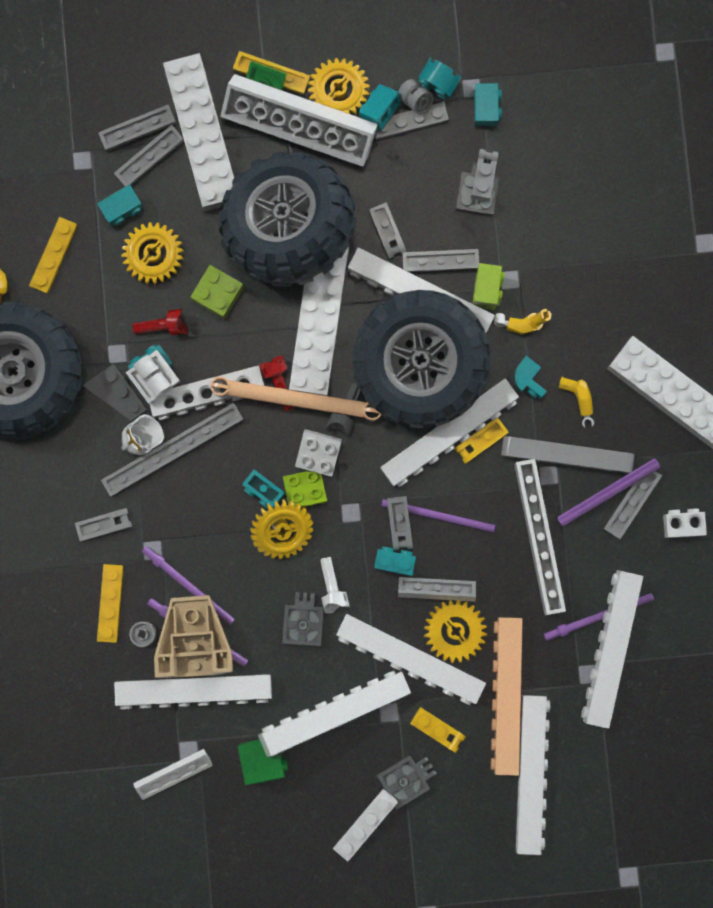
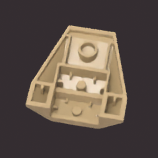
(192, 641)

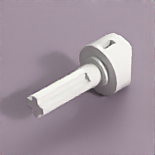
(334, 598)

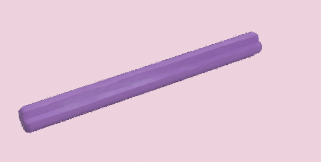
(609, 492)

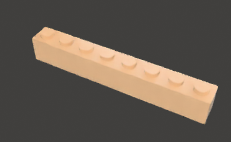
(507, 696)

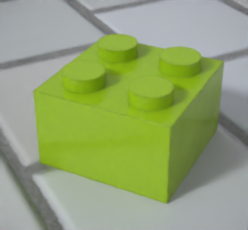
(487, 286)
(217, 292)

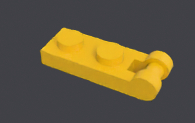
(482, 440)
(437, 729)

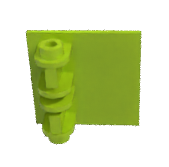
(305, 488)

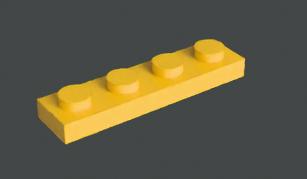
(294, 81)
(53, 255)
(110, 603)

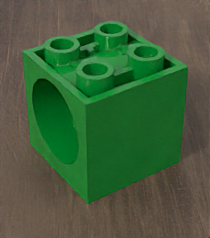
(258, 766)

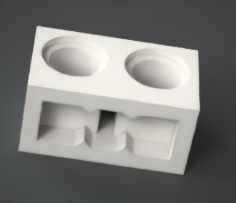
(684, 528)

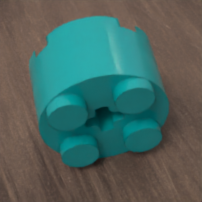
(438, 78)

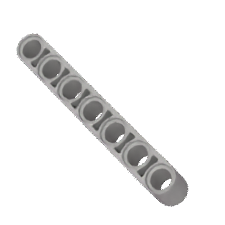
(567, 455)

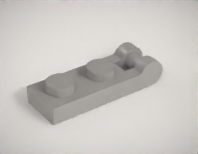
(484, 176)
(387, 229)
(399, 522)
(102, 525)

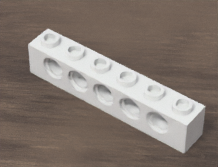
(196, 389)

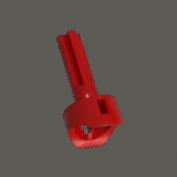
(172, 322)
(274, 370)

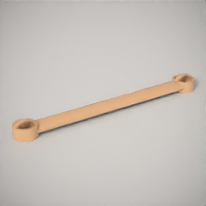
(293, 398)

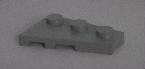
(116, 392)

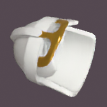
(142, 435)

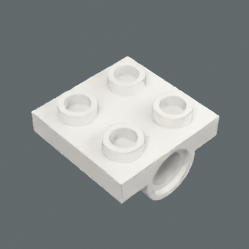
(152, 376)
(318, 452)

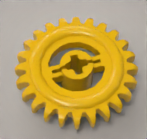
(350, 74)
(140, 266)
(276, 519)
(466, 646)

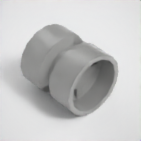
(415, 96)
(143, 634)

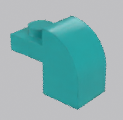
(523, 378)

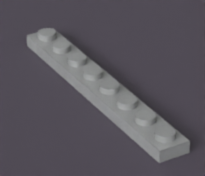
(172, 450)

